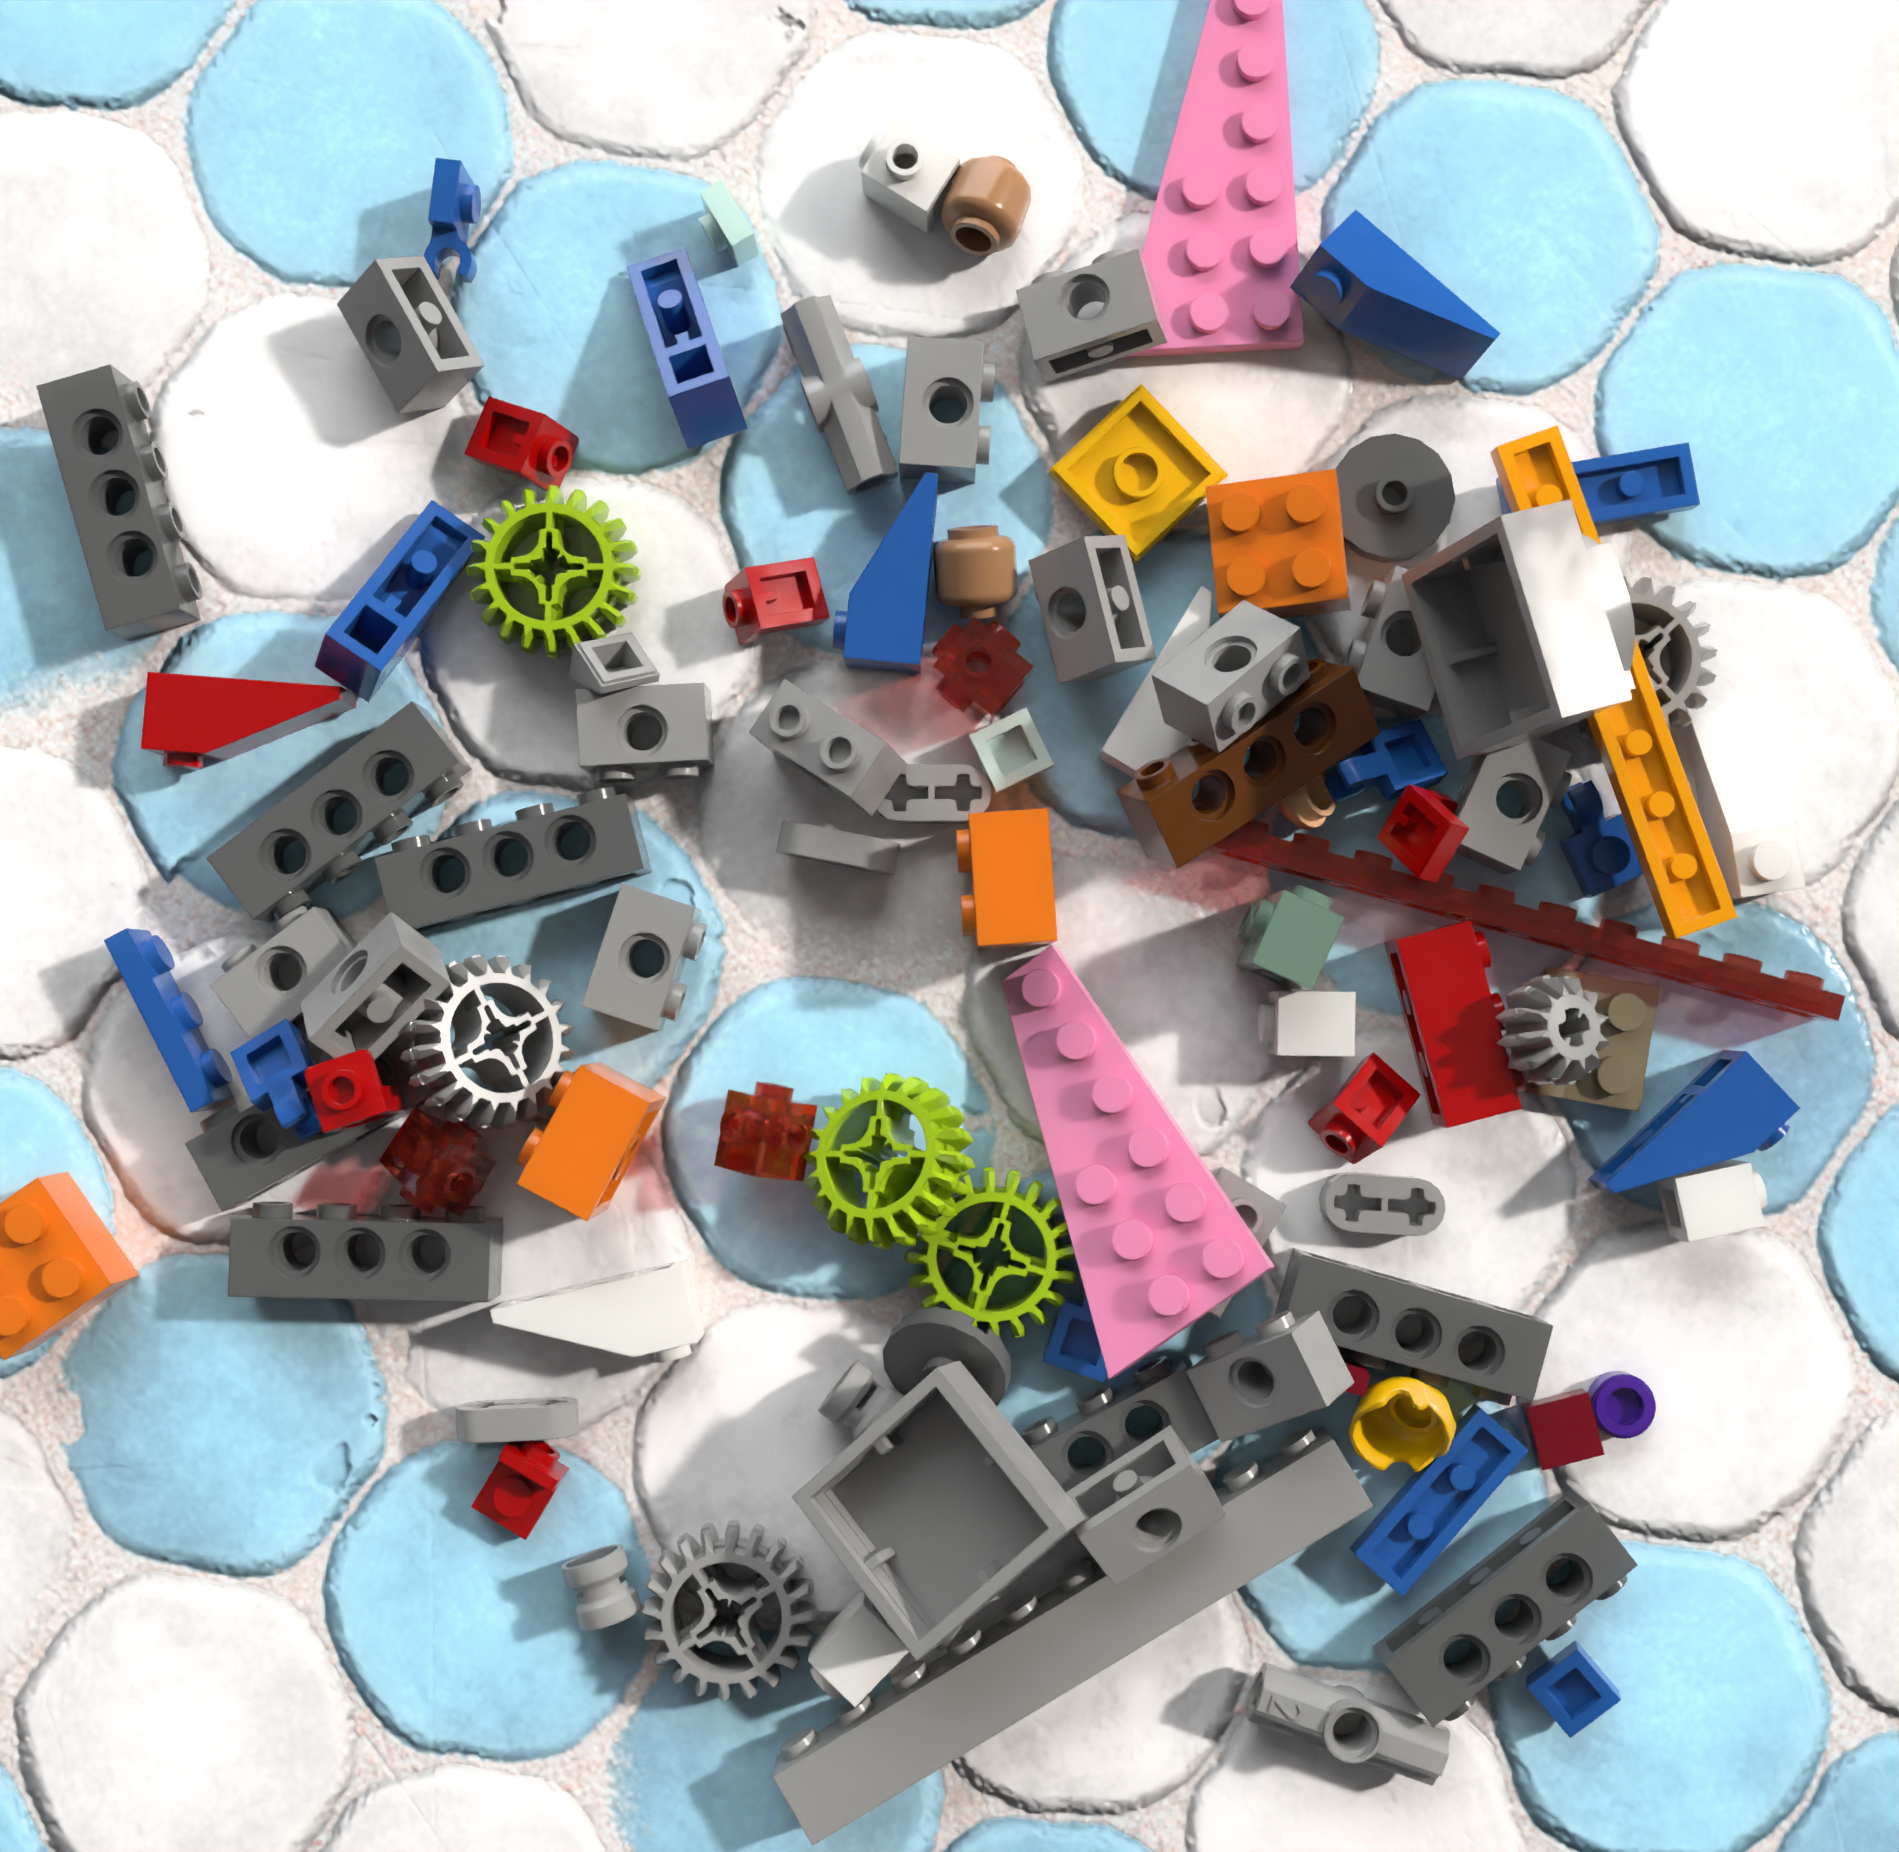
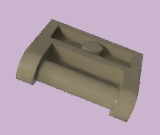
(1629, 1032)

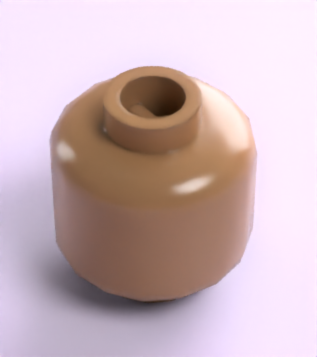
(986, 205)
(975, 570)

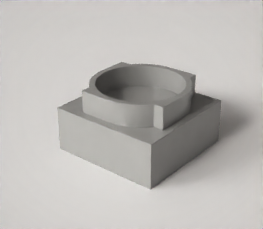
(1523, 628)
(937, 1508)

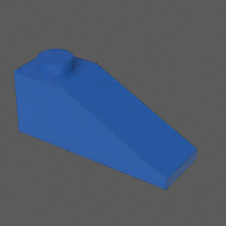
(1389, 299)
(686, 348)
(891, 596)
(396, 602)
(1715, 1118)

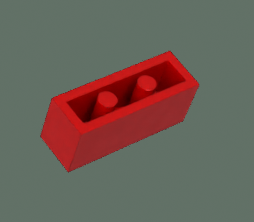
(1454, 1024)

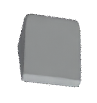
(611, 664)

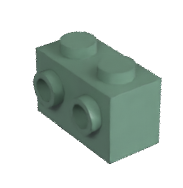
(1289, 937)

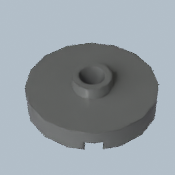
(1385, 530)
(939, 1337)

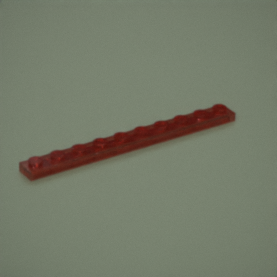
(1549, 925)

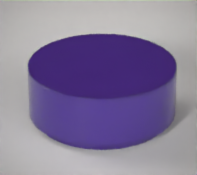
(1622, 1404)

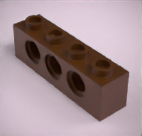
(1330, 727)

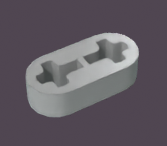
(937, 810)
(838, 847)
(1381, 1219)
(517, 1419)

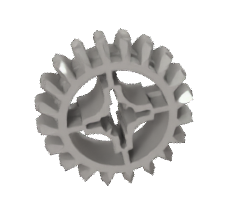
(1675, 631)
(517, 1081)
(686, 1642)

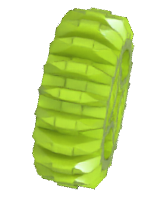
(551, 520)
(904, 1190)
(1021, 1264)

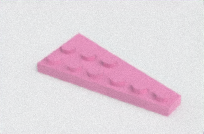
(1226, 203)
(1137, 1199)

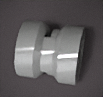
(847, 1393)
(604, 1594)

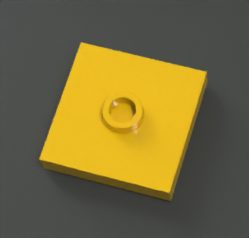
(1137, 473)

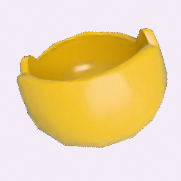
(1401, 1423)

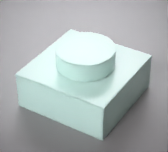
(726, 225)
(1011, 751)

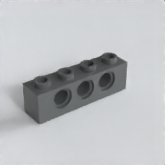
(78, 416)
(615, 854)
(253, 858)
(241, 1171)
(266, 1267)
(1512, 1340)
(1103, 1417)
(1469, 1605)

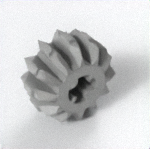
(1552, 1030)

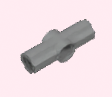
(839, 394)
(1383, 1738)

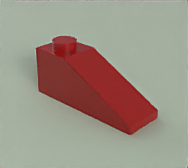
(224, 717)

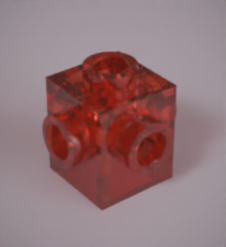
(983, 691)
(765, 1133)
(437, 1162)

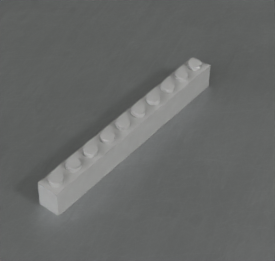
(1061, 1639)

